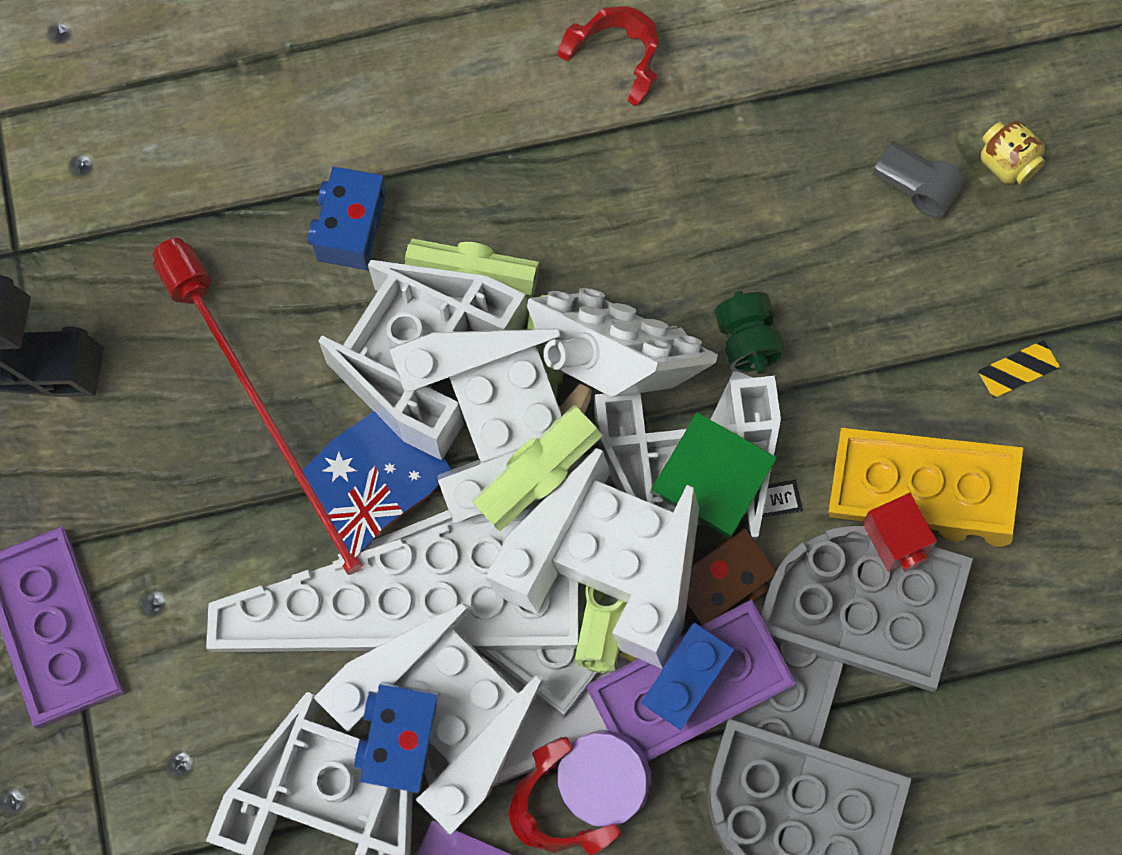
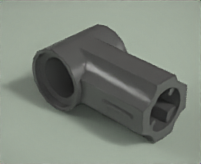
(928, 183)

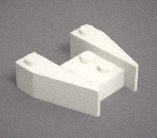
(408, 306)
(499, 393)
(640, 457)
(611, 546)
(474, 713)
(311, 779)

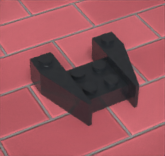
(43, 362)

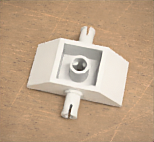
(614, 346)

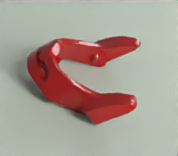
(637, 26)
(525, 825)

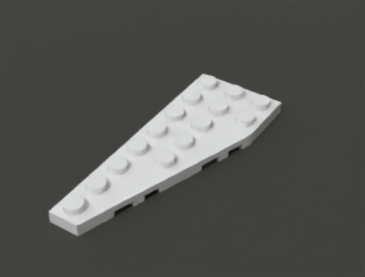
(394, 593)

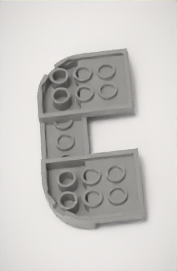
(824, 609)

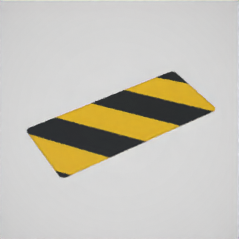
(1018, 369)

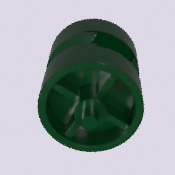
(752, 339)

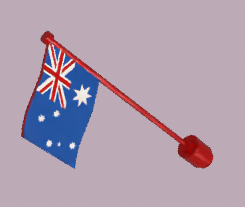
(361, 476)

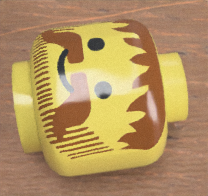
(1012, 152)

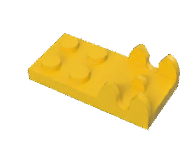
(955, 483)

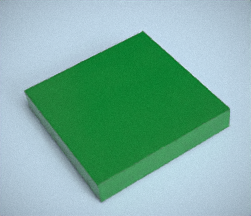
(720, 469)

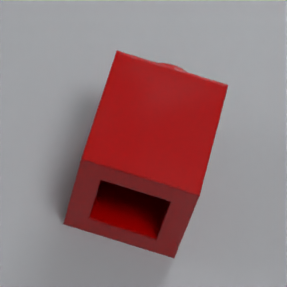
(900, 533)

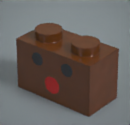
(725, 576)

